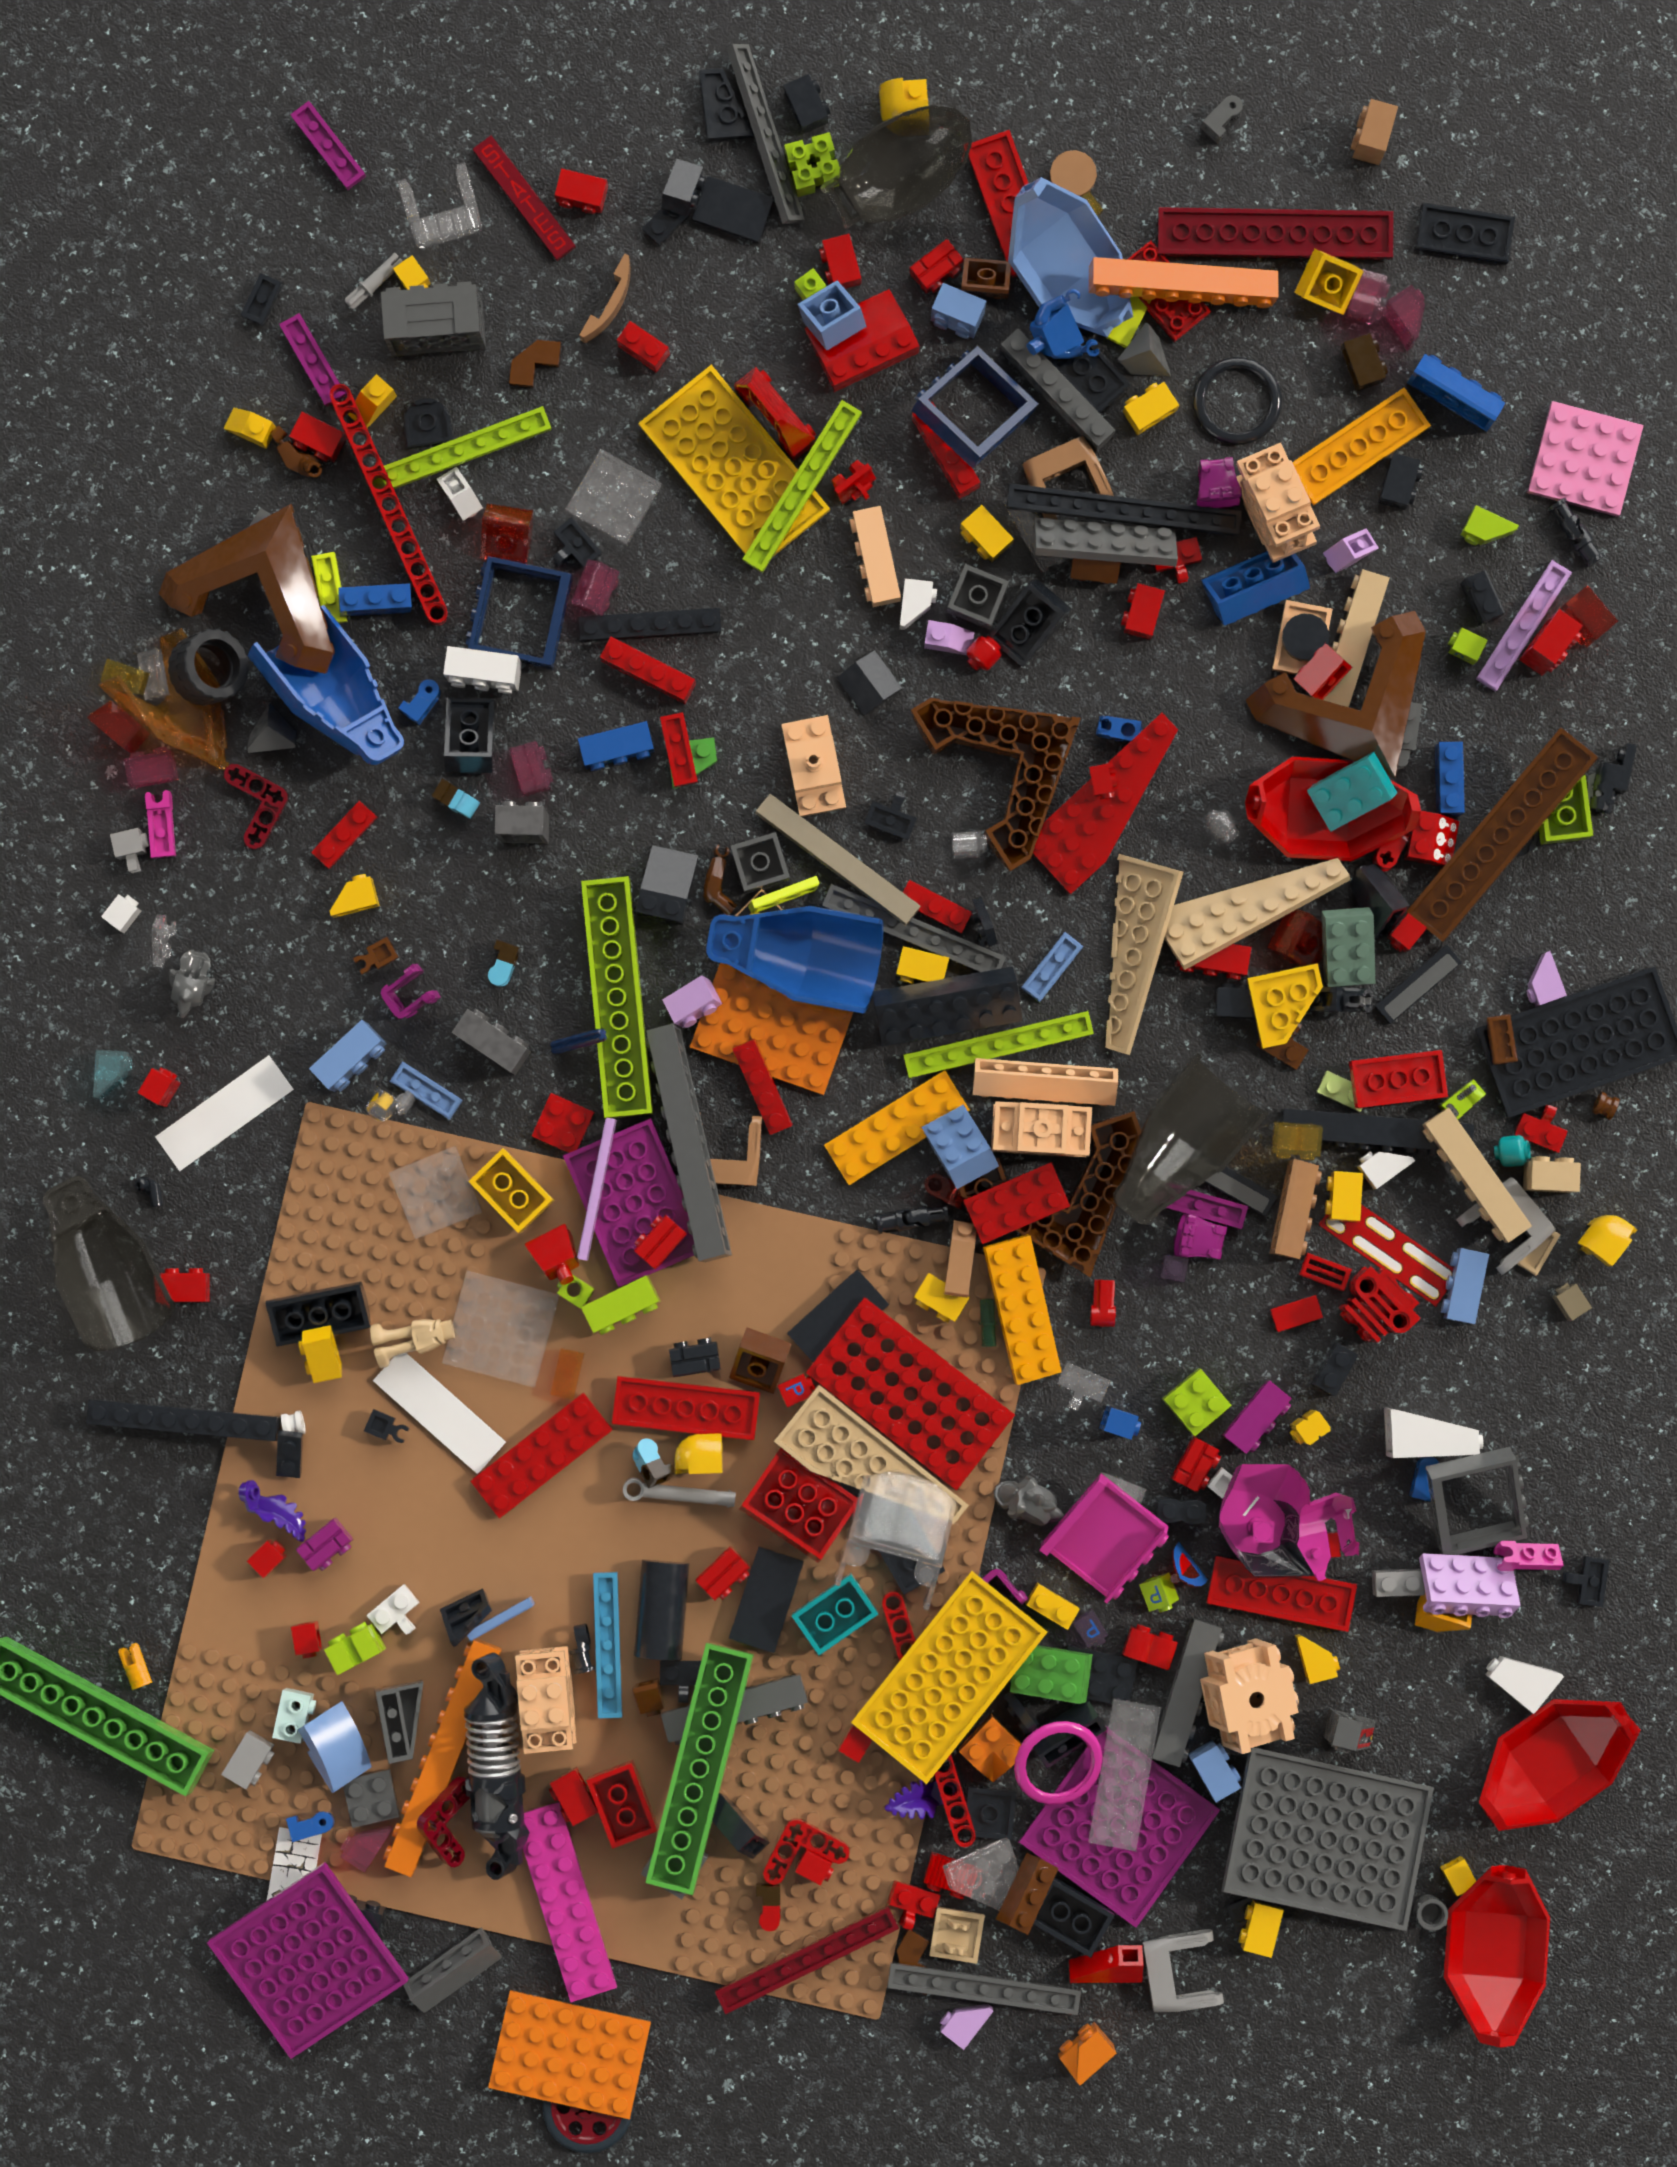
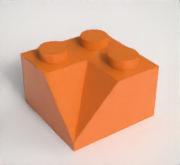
(991, 1748)
(1086, 2052)

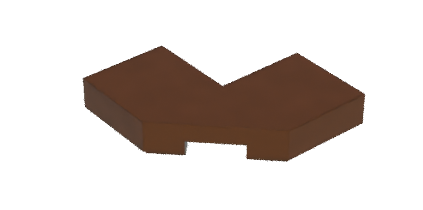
(538, 353)
(911, 1949)

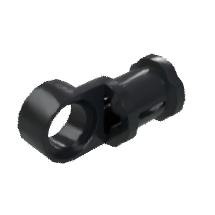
(580, 1654)

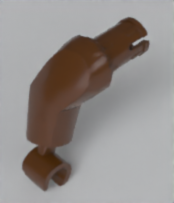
(299, 462)
(713, 883)

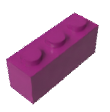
(1257, 1417)

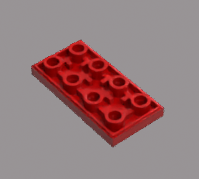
(1174, 317)

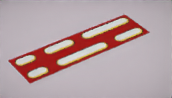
(1395, 1251)

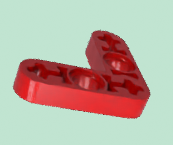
(803, 1840)

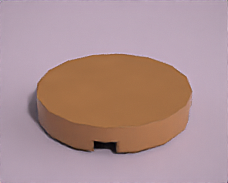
(1074, 172)

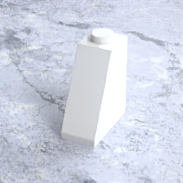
(1523, 1681)

